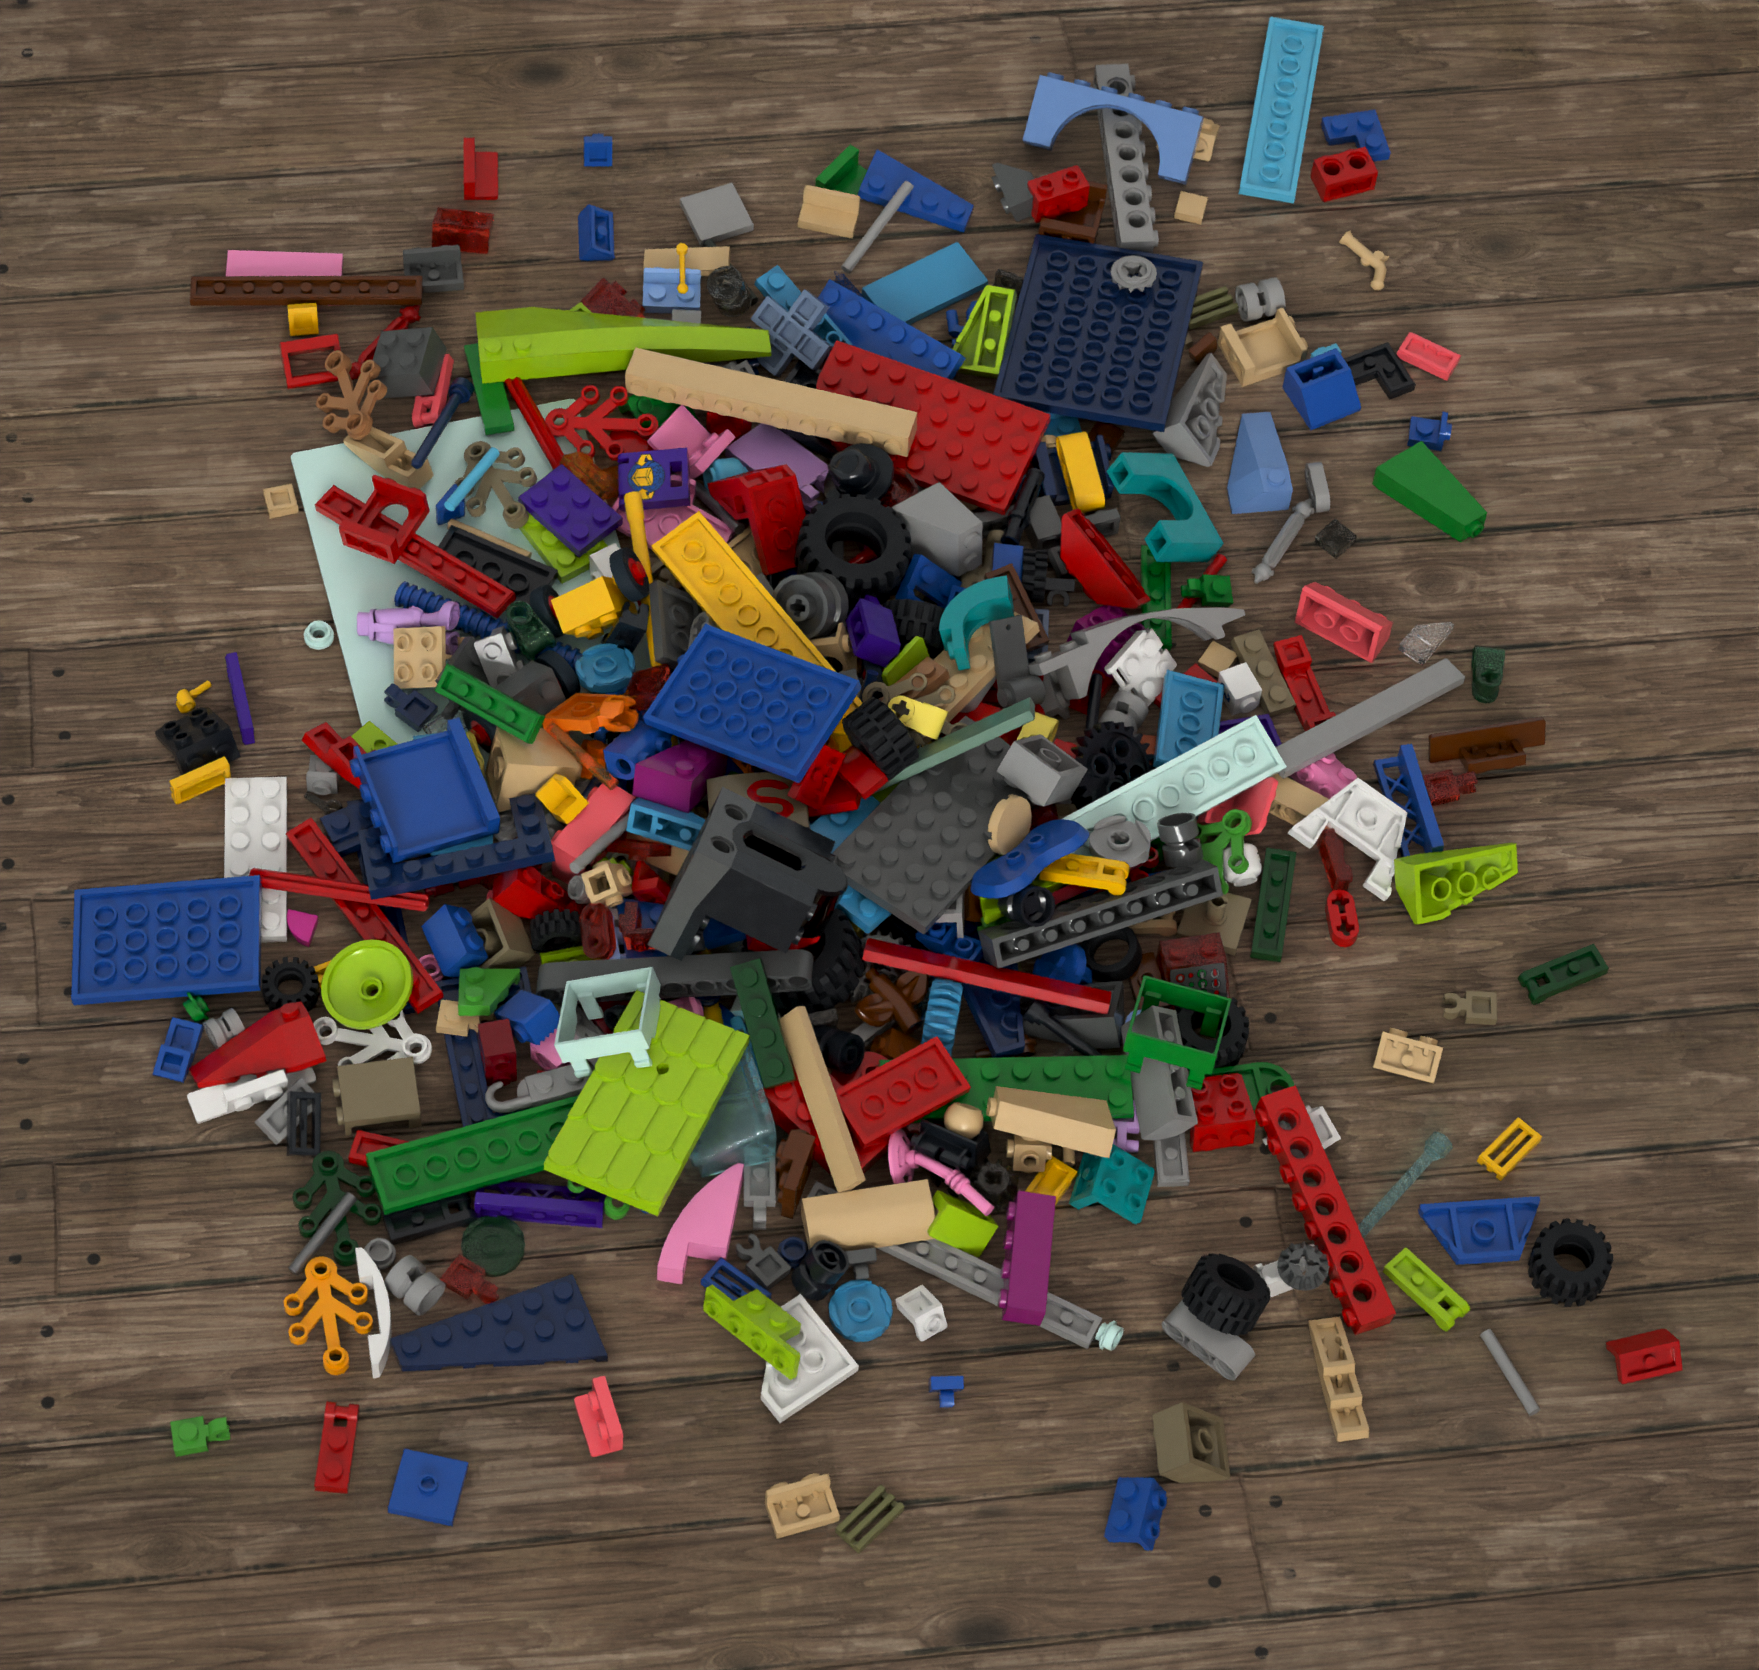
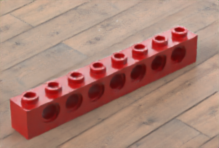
(1288, 1107)

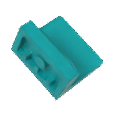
(1114, 1182)

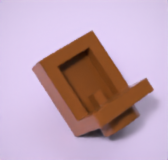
(893, 1044)

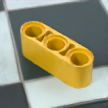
(1080, 472)

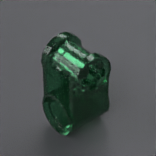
(530, 635)
(1487, 672)

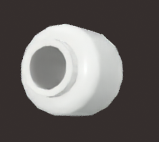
(1250, 874)

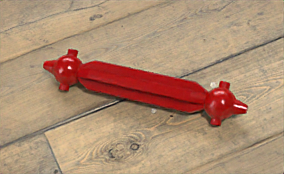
(408, 315)

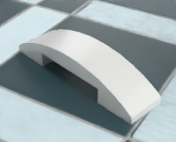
(378, 1343)

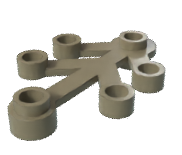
(494, 480)
(897, 689)

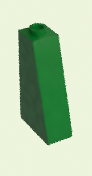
(1431, 491)

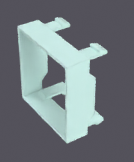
(632, 1041)

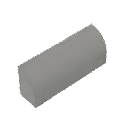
(1160, 1090)

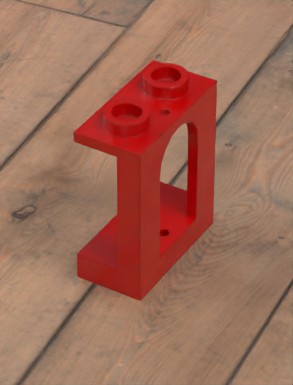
(387, 492)

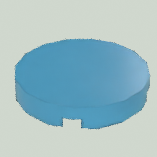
(605, 668)
(860, 1310)

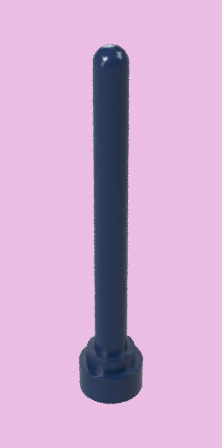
(459, 392)

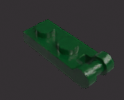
(1563, 973)

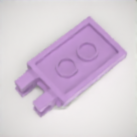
(771, 447)

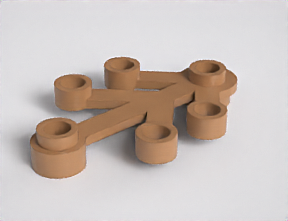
(359, 420)

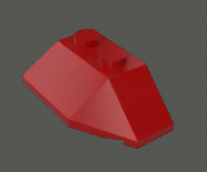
(1097, 564)

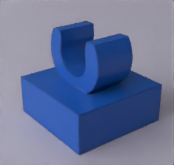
(597, 150)
(946, 1386)

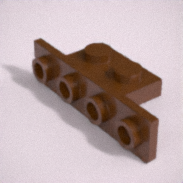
(1489, 745)

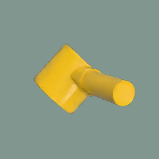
(185, 698)

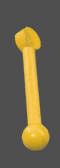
(682, 250)

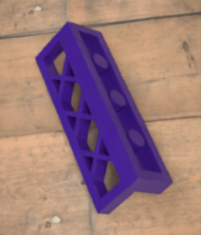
(541, 1208)

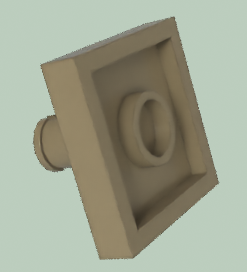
(1222, 915)

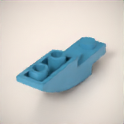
(784, 291)

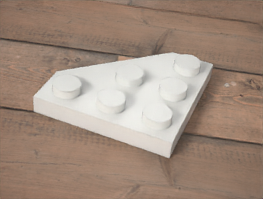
(820, 1368)

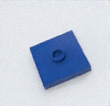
(428, 1487)

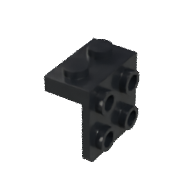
(198, 739)

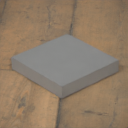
(716, 214)

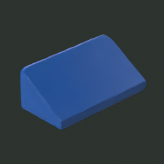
(595, 234)

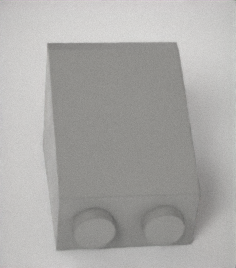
(942, 529)

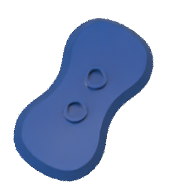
(1024, 863)

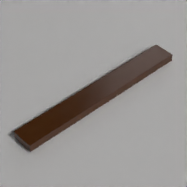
(305, 289)

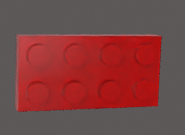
(901, 1092)

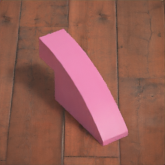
(702, 1226)

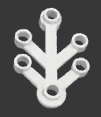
(377, 1042)

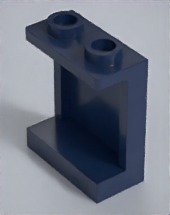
(1054, 482)

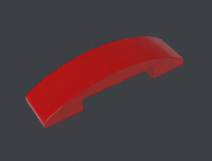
(1295, 668)

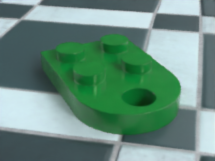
(1257, 1078)

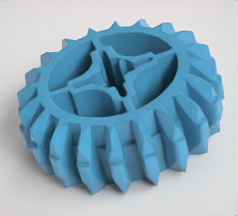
(943, 1012)

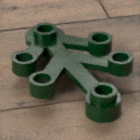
(331, 1199)

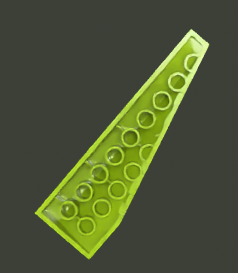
(567, 342)

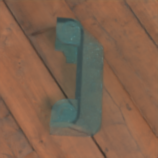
(739, 1126)

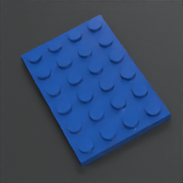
(752, 703)
(167, 940)

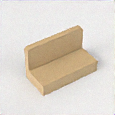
(829, 211)

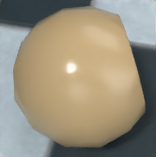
(963, 1120)

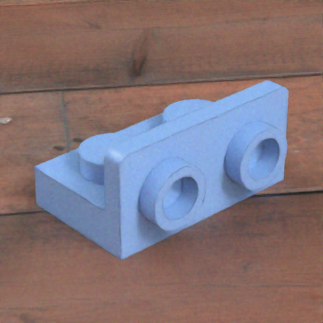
(661, 291)

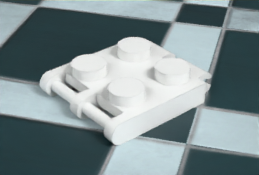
(1142, 665)

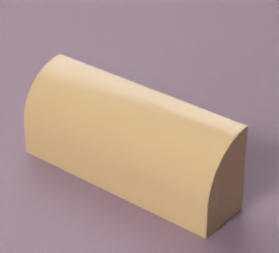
(870, 1216)

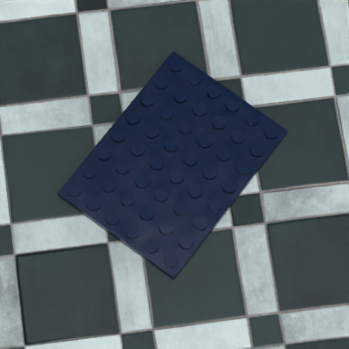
(1095, 347)

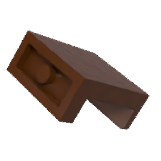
(1082, 224)

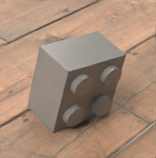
(1041, 770)

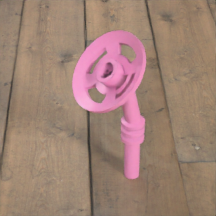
(904, 1160)

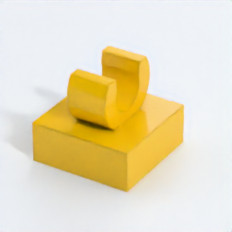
(303, 319)

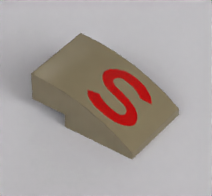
(764, 789)

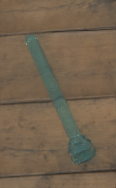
(1436, 1147)

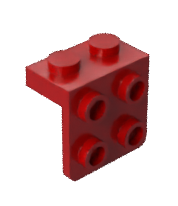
(1222, 1114)

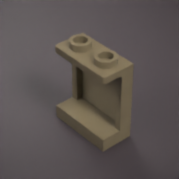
(377, 1093)

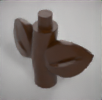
(894, 1000)

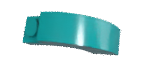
(971, 610)

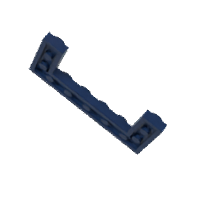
(529, 849)
(466, 1059)

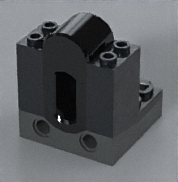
(753, 876)

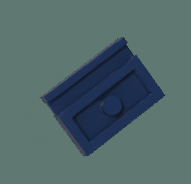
(343, 827)

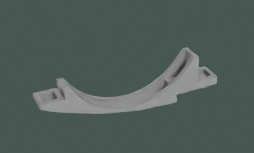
(1078, 657)

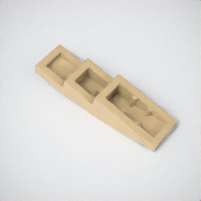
(1338, 1379)

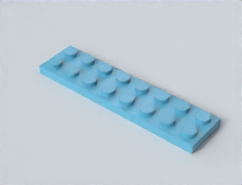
(1281, 110)

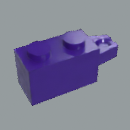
(873, 632)

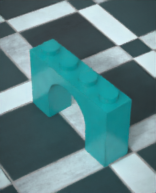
(1161, 477)

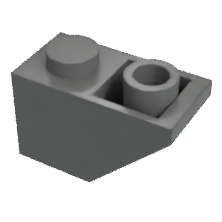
(1013, 184)

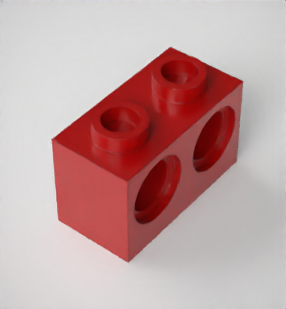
(1344, 174)

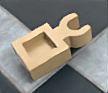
(452, 1024)

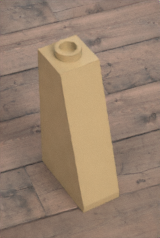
(1054, 1119)

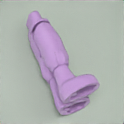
(380, 623)

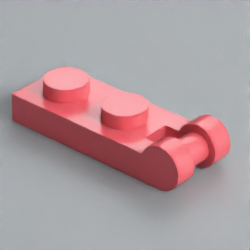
(435, 402)

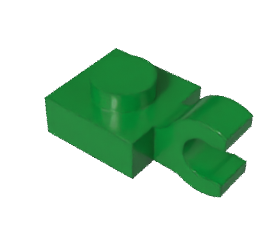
(1212, 589)

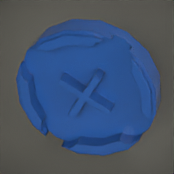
(1065, 965)

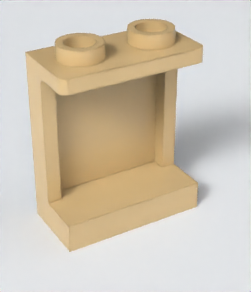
(1262, 348)

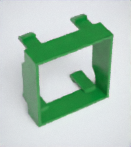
(1196, 1060)

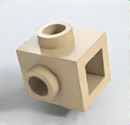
(607, 883)
(1028, 1154)

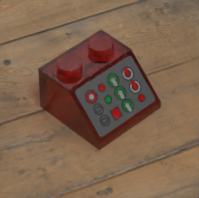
(1194, 963)

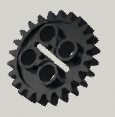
(1111, 768)

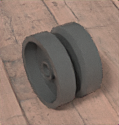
(813, 602)

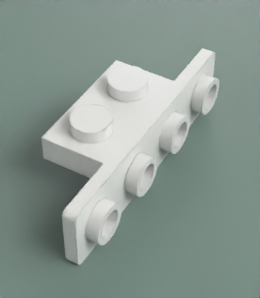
(243, 1094)

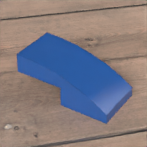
(178, 1050)

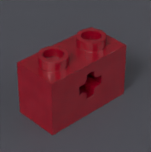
(497, 1051)

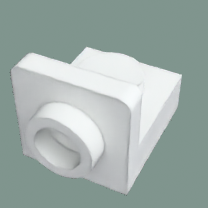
(923, 1312)

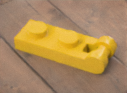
(1088, 872)

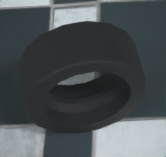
(1121, 969)

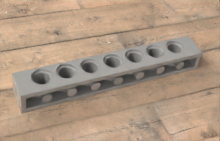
(1125, 166)

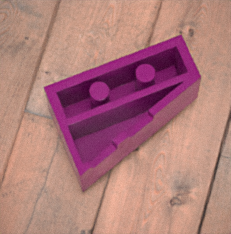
(678, 775)

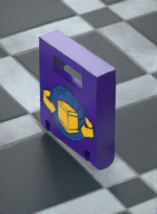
(651, 476)

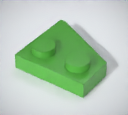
(483, 989)

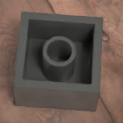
(409, 361)

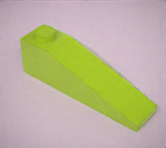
(1443, 880)

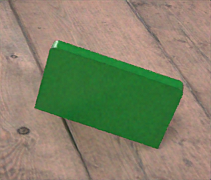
(843, 173)

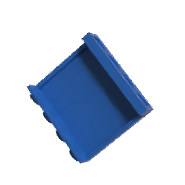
(426, 793)

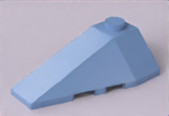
(1259, 468)

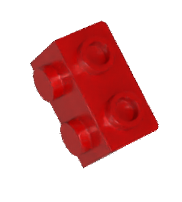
(1058, 193)

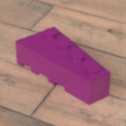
(1027, 1258)

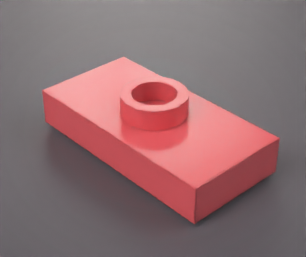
(1428, 356)

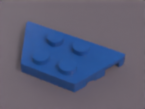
(1482, 1228)

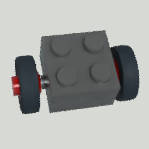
(538, 685)

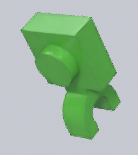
(193, 1435)

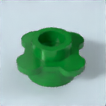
(196, 1008)

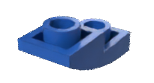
(943, 940)

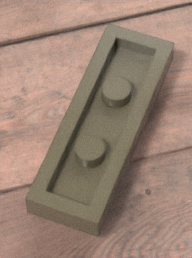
(1254, 651)

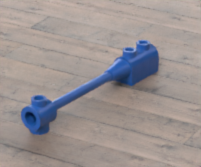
(634, 747)

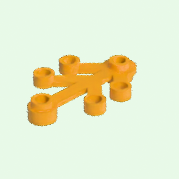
(327, 1308)

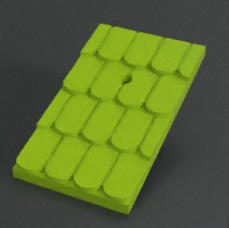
(641, 1124)

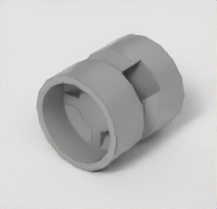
(1259, 299)
(1126, 708)
(418, 1288)

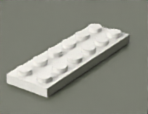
(258, 840)

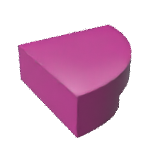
(302, 926)

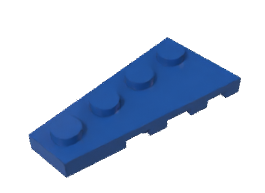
(925, 200)

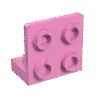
(685, 431)

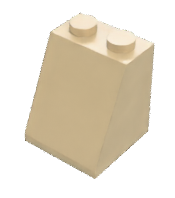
(524, 768)

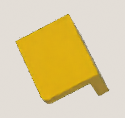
(561, 798)

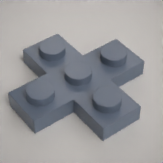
(793, 332)

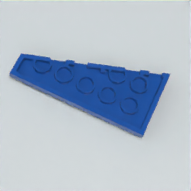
(887, 335)

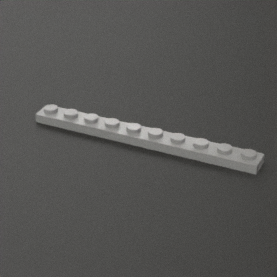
(985, 1282)

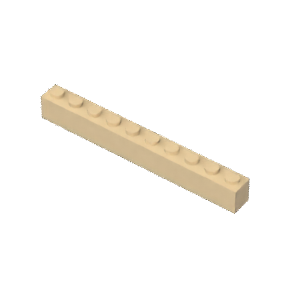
(770, 401)

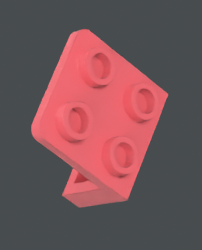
(1254, 801)

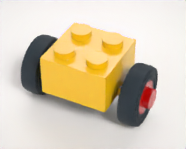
(595, 604)

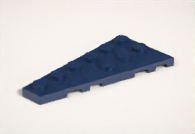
(513, 1331)

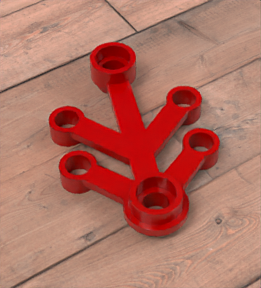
(597, 423)

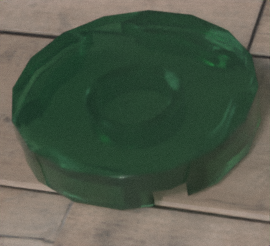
(494, 1244)

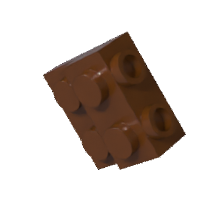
(794, 1167)

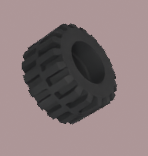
(917, 619)
(881, 737)
(1235, 1033)
(1565, 1284)
(1225, 1294)

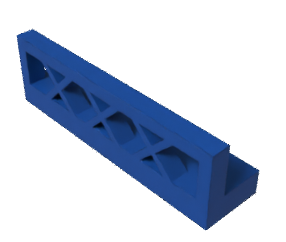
(1417, 796)

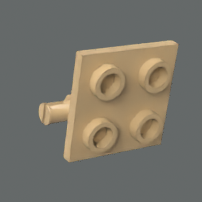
(419, 656)

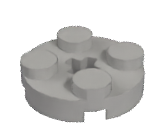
(1135, 835)

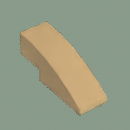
(390, 458)

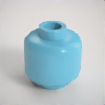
(723, 469)

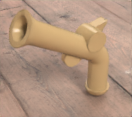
(1368, 258)

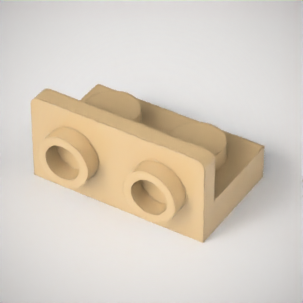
(1408, 1056)

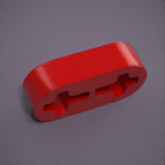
(1348, 917)

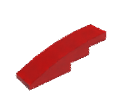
(333, 750)

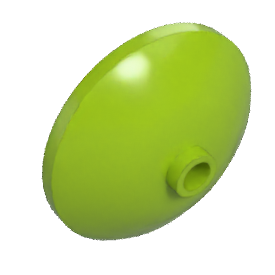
(356, 974)

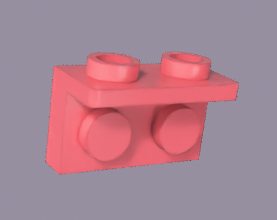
(599, 1419)

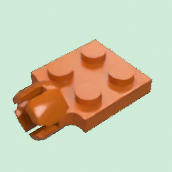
(590, 711)

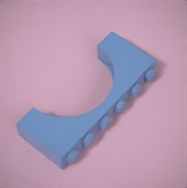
(1061, 101)

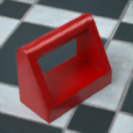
(305, 346)

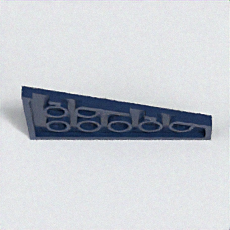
(995, 1011)

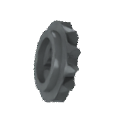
(1292, 1273)

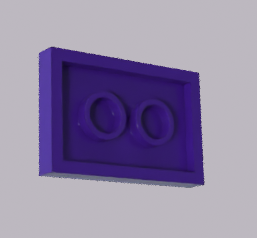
(570, 510)

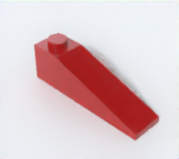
(274, 1042)

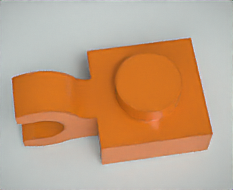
(595, 749)

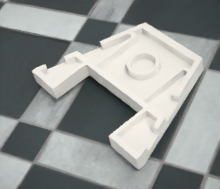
(1366, 822)

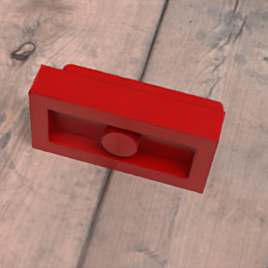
(479, 173)
(648, 885)
(1646, 1355)

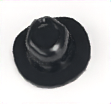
(861, 471)

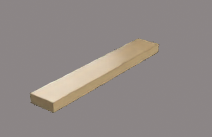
(821, 1100)

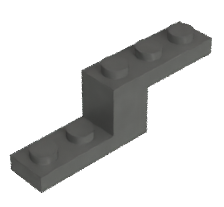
(1045, 524)

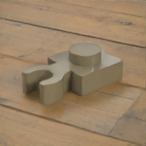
(1476, 1007)

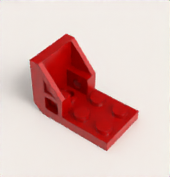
(774, 511)

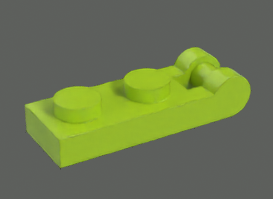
(1426, 1288)

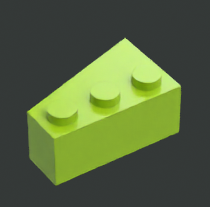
(987, 332)

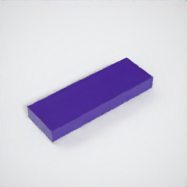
(239, 698)

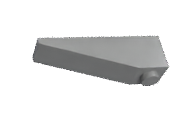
(1195, 415)

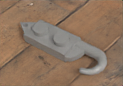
(539, 1090)

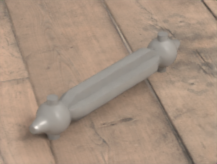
(1282, 541)

